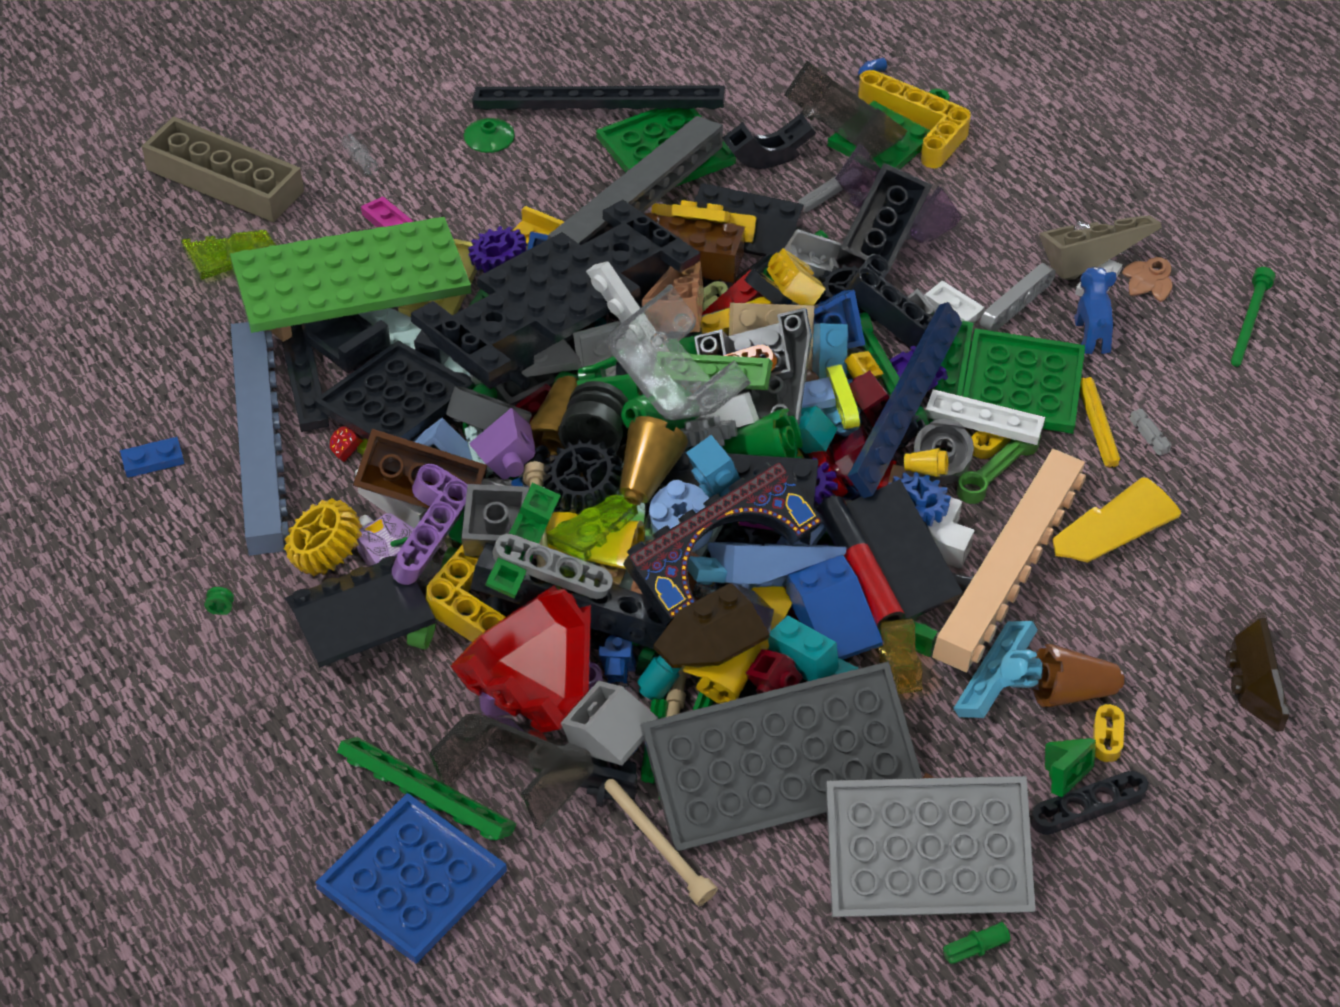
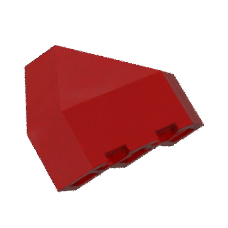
(533, 660)

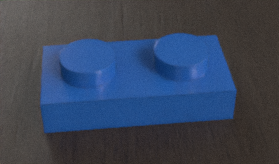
(152, 457)

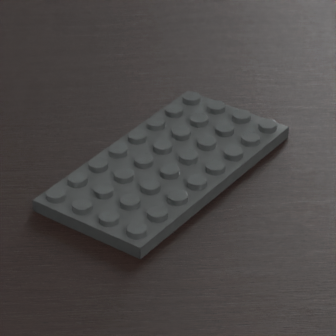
(772, 752)

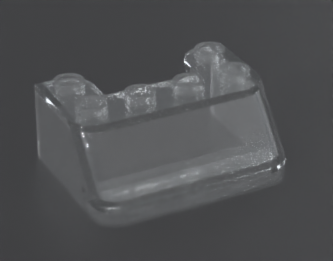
(662, 368)

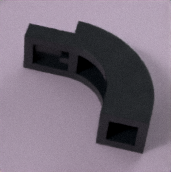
(769, 149)

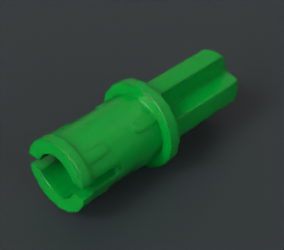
(976, 943)

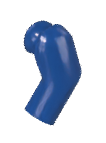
(876, 65)

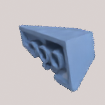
(758, 564)

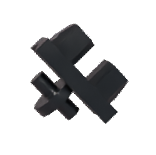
(624, 776)

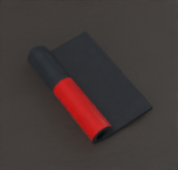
(890, 553)

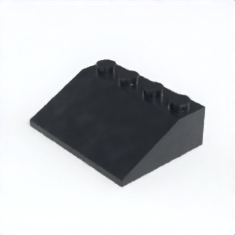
(356, 612)

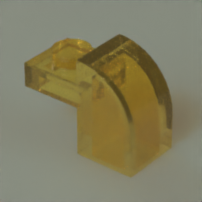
(900, 652)

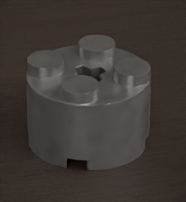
(956, 440)

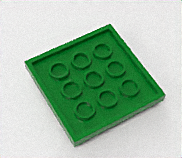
(640, 135)
(1027, 376)

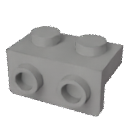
(814, 251)

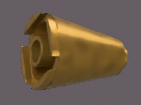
(549, 416)
(649, 457)

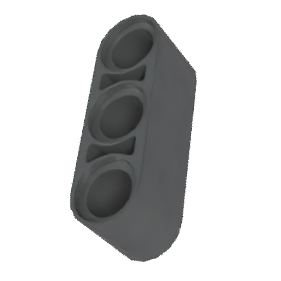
(479, 408)

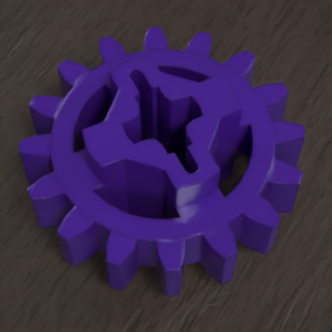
(496, 248)

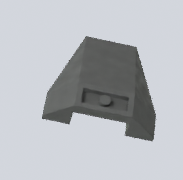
(790, 343)

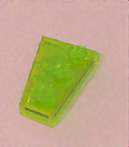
(213, 254)
(591, 527)

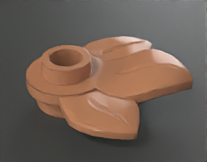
(1147, 279)

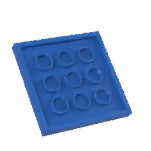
(411, 877)

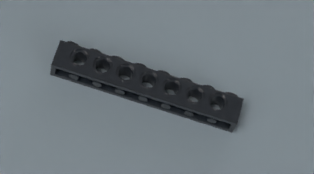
(618, 613)

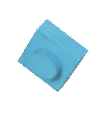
(706, 570)

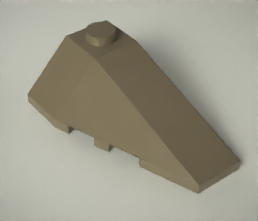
(1077, 250)

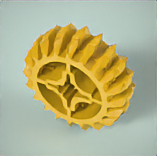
(323, 537)

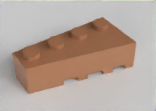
(687, 284)

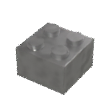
(489, 514)

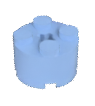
(675, 501)

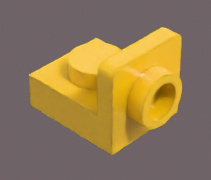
(861, 363)

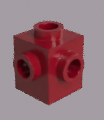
(773, 671)

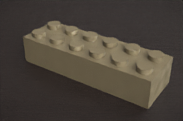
(223, 169)

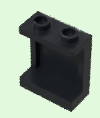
(347, 339)

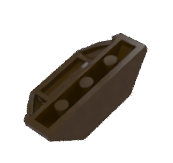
(716, 628)
(1257, 674)

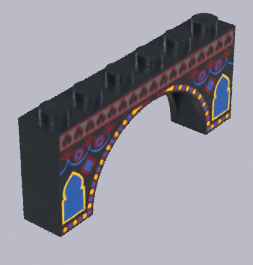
(765, 499)

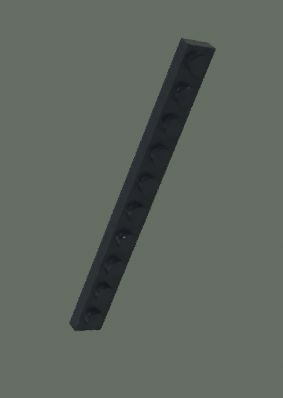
(599, 97)

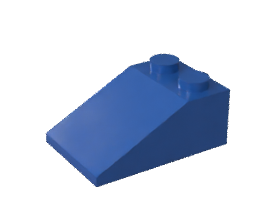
(834, 604)

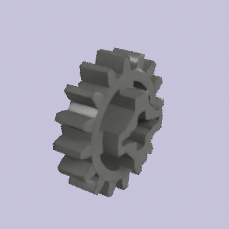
(703, 427)

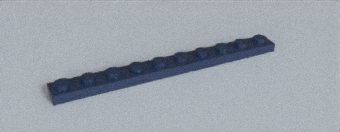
(905, 400)

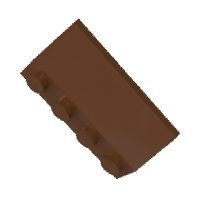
(393, 463)

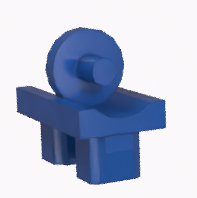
(617, 659)

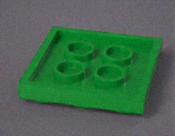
(895, 156)

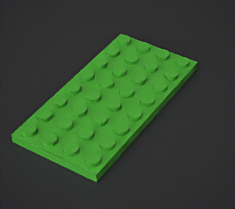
(349, 274)

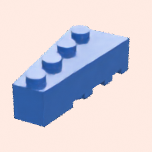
(842, 310)

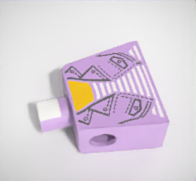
(377, 536)

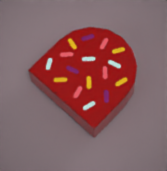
(344, 442)

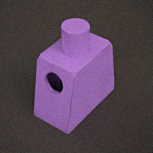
(506, 445)

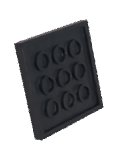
(392, 393)

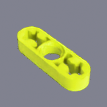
(844, 398)

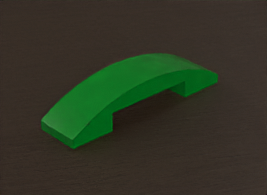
(530, 525)

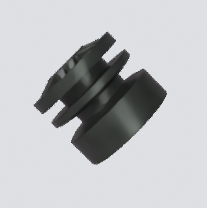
(594, 413)

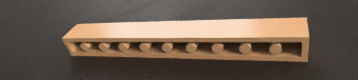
(1009, 562)

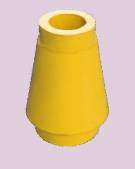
(927, 462)

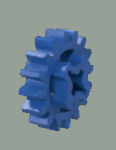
(927, 496)

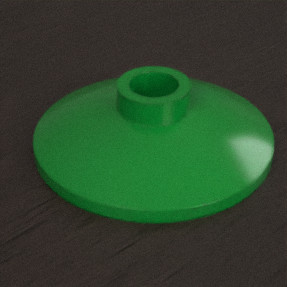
(489, 135)

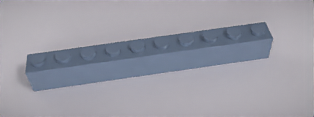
(259, 441)

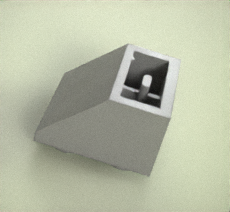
(607, 723)

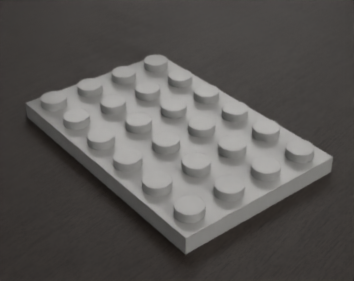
(929, 846)

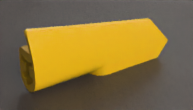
(1123, 519)
(618, 543)
(727, 680)

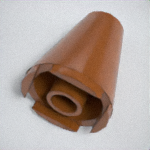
(1074, 677)

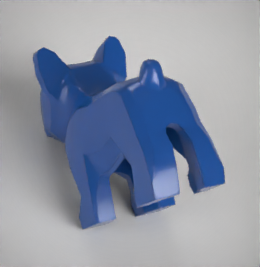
(1096, 309)

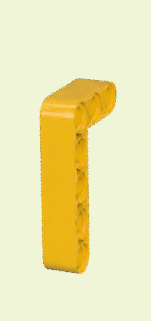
(945, 119)
(458, 599)

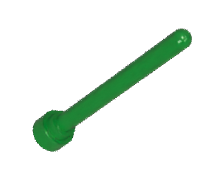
(1262, 281)

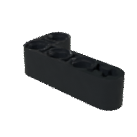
(887, 303)

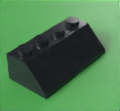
(775, 217)
(884, 217)

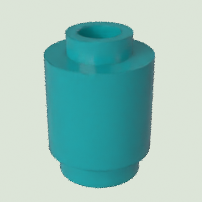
(657, 679)

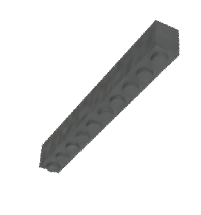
(649, 178)

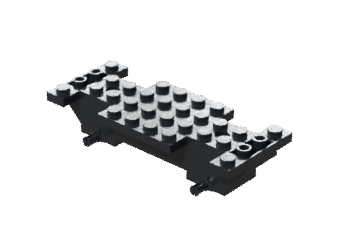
(550, 295)

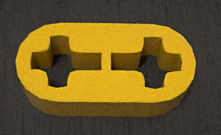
(995, 444)
(1115, 734)

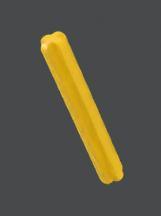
(1099, 422)

